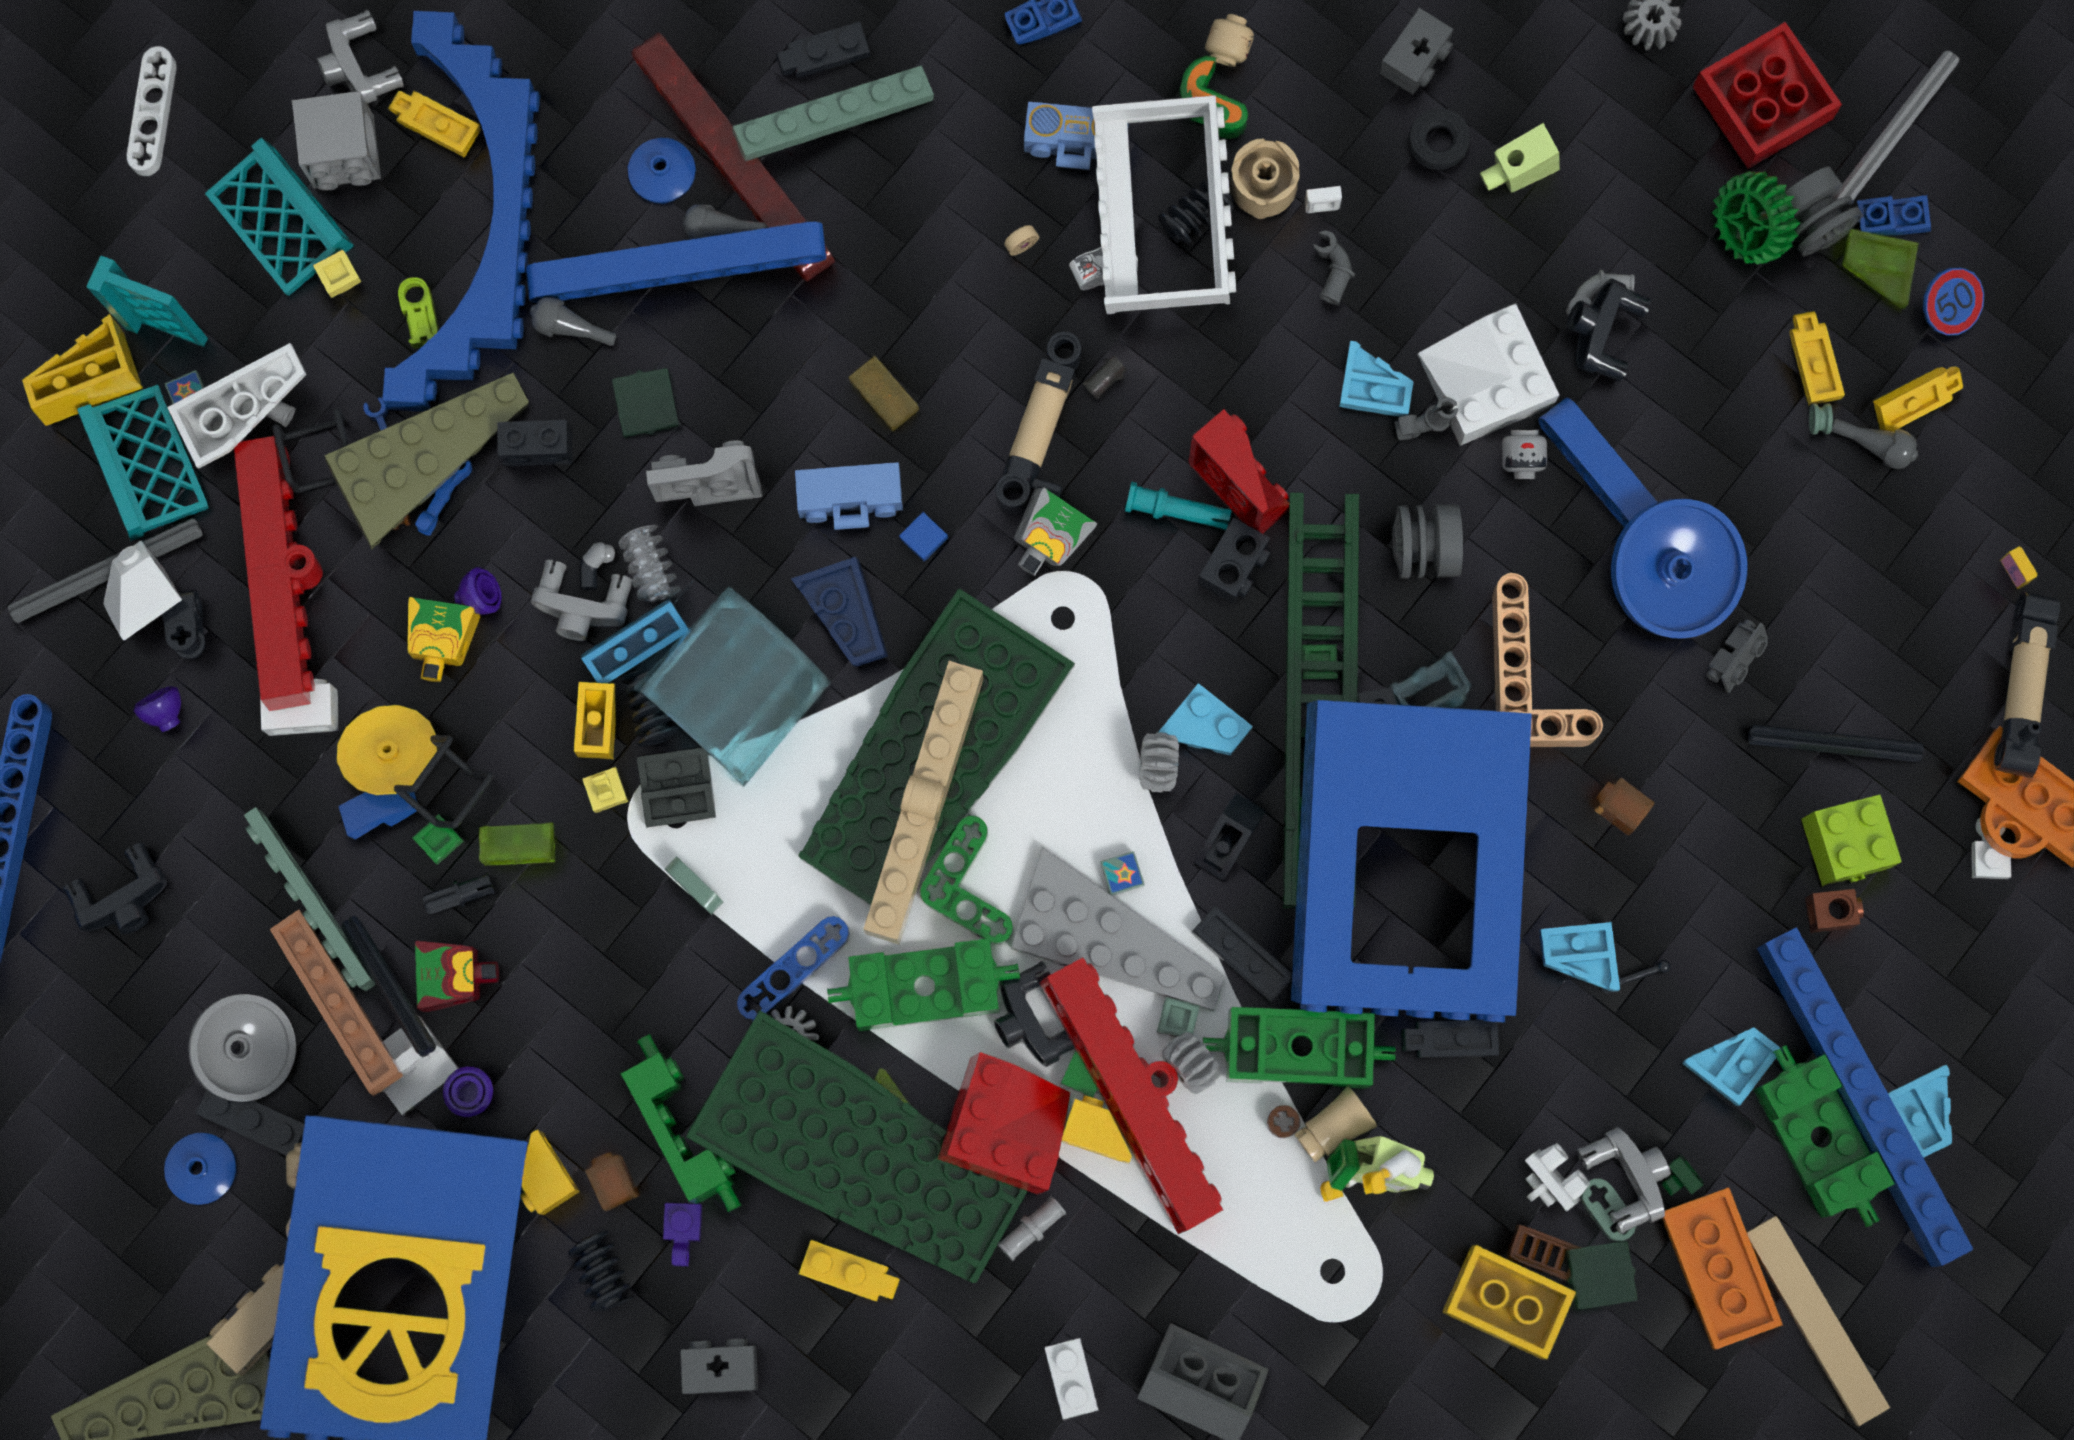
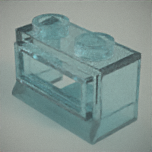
(1426, 676)

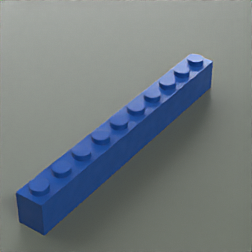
(1865, 1098)

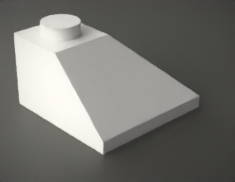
(137, 590)

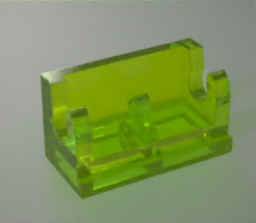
(517, 844)

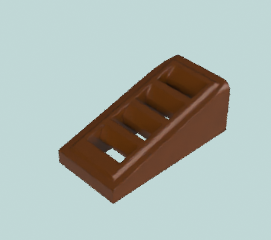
(1517, 1243)

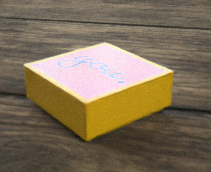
(2018, 567)

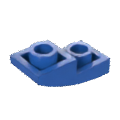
(1041, 19)
(1895, 217)
(371, 810)

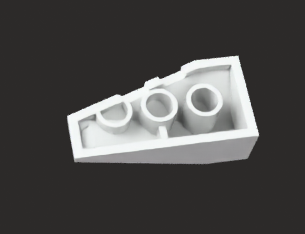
(230, 408)

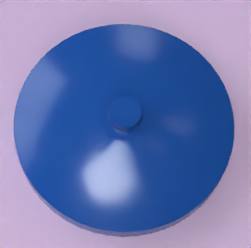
(1679, 568)

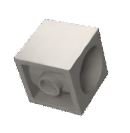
(336, 140)

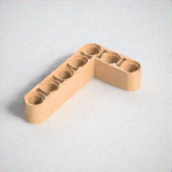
(1520, 676)

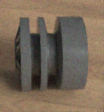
(1820, 216)
(1428, 541)

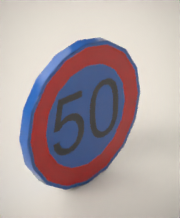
(1953, 301)

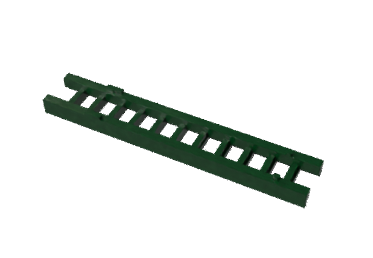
(1295, 666)

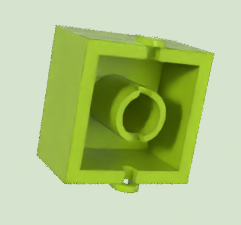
(1851, 840)

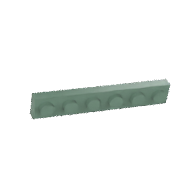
(832, 113)
(300, 888)

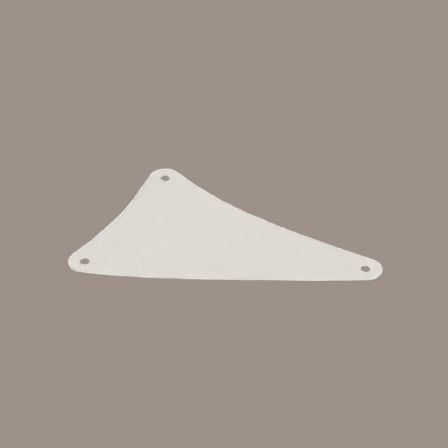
(1082, 801)

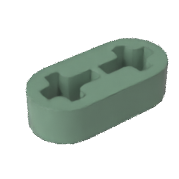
(693, 885)
(1600, 1214)

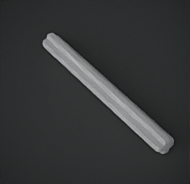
(1898, 125)

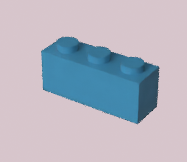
(635, 642)

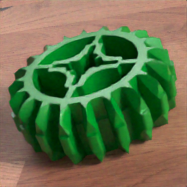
(1748, 222)

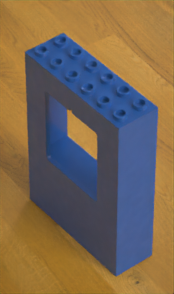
(1410, 773)

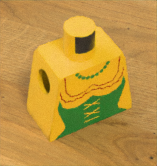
(439, 634)

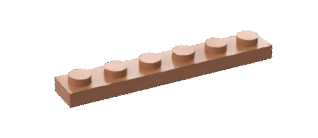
(336, 1003)

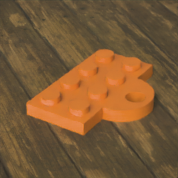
(2033, 808)

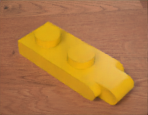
(435, 121)
(1815, 359)
(1917, 398)
(848, 1272)

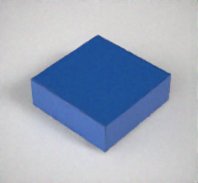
(923, 537)

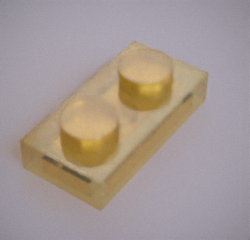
(883, 393)

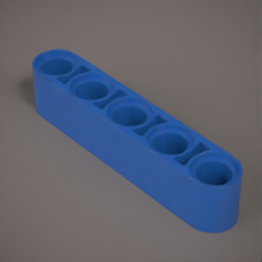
(1595, 461)

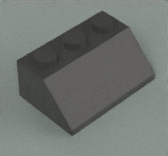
(1203, 1384)

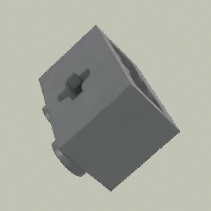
(1422, 34)
(699, 1378)

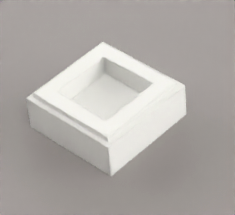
(1323, 199)

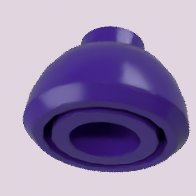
(479, 591)
(160, 708)
(467, 1091)

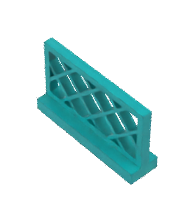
(293, 192)
(138, 304)
(118, 478)

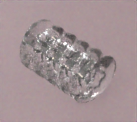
(646, 564)

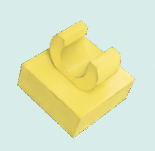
(337, 273)
(605, 790)

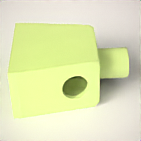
(1534, 155)

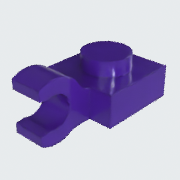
(682, 1225)

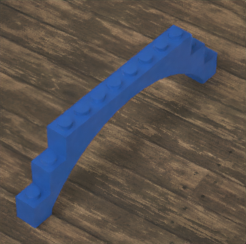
(491, 306)

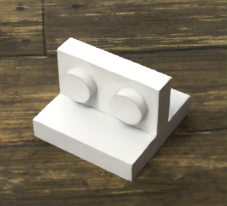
(421, 1074)

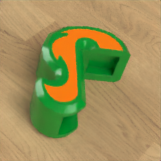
(1195, 85)

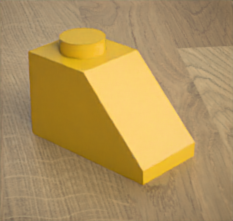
(595, 721)
(1095, 1130)
(544, 1177)

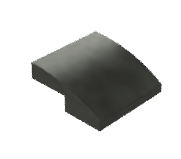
(676, 786)

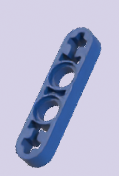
(789, 963)

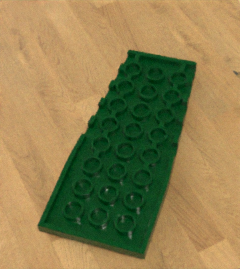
(1016, 689)
(850, 1150)

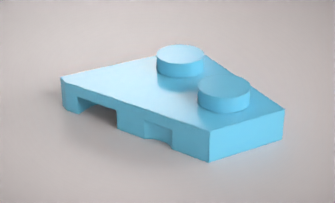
(1373, 385)
(1207, 723)
(1583, 953)
(1735, 1064)
(1926, 1110)

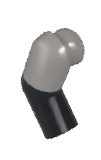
(591, 561)

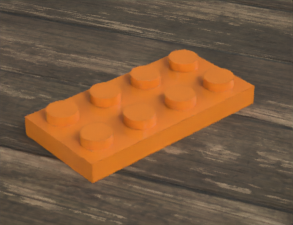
(1721, 1268)

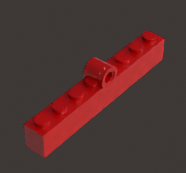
(274, 575)
(1131, 1096)

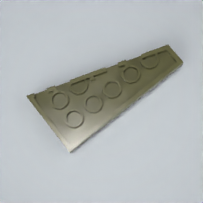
(407, 462)
(171, 1396)

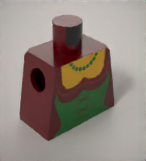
(449, 975)

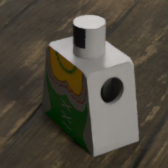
(1050, 530)

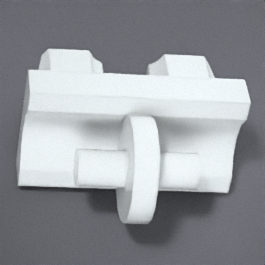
(1565, 1190)

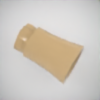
(1338, 1121)

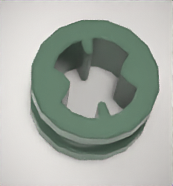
(1820, 418)

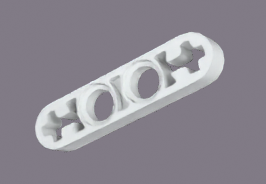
(156, 111)

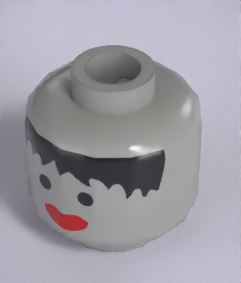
(1524, 453)

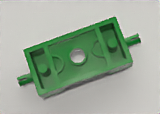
(885, 992)
(1261, 1039)
(654, 1083)
(1844, 1170)

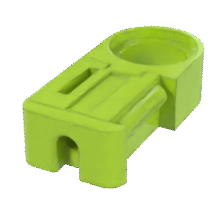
(420, 315)

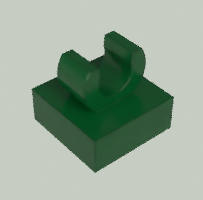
(1683, 1175)

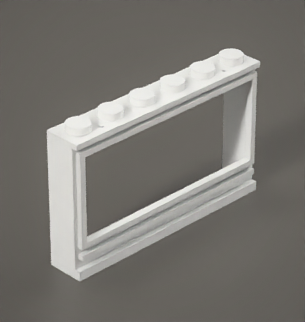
(1117, 205)

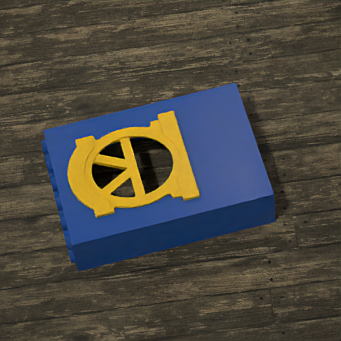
(407, 1196)

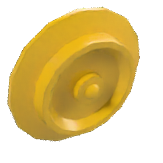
(385, 749)

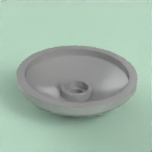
(265, 1050)

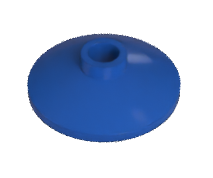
(668, 183)
(217, 1170)

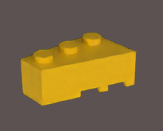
(86, 374)

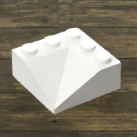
(1490, 374)

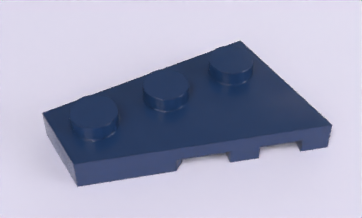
(845, 608)

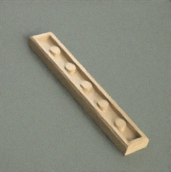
(1817, 1321)

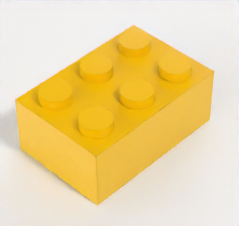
(1509, 1302)

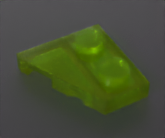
(1882, 263)

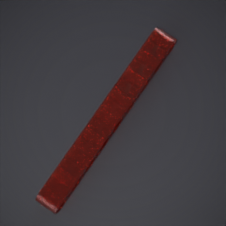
(716, 138)

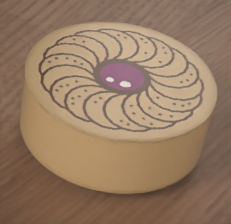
(1021, 240)

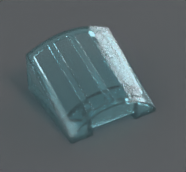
(734, 685)

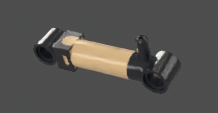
(1038, 424)
(2030, 643)

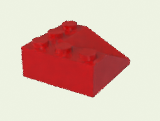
(1766, 95)
(1227, 465)
(1006, 1124)

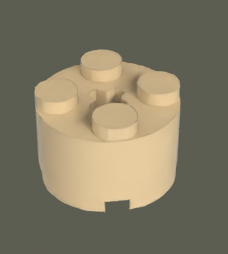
(1263, 196)

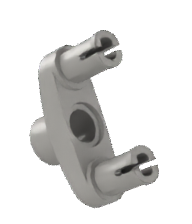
(342, 65)
(577, 613)
(1642, 1171)

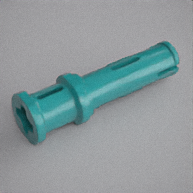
(1160, 503)

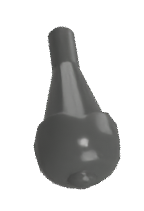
(705, 221)
(552, 317)
(1893, 447)

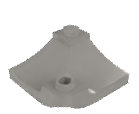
(724, 478)

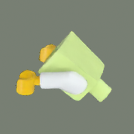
(1384, 1168)

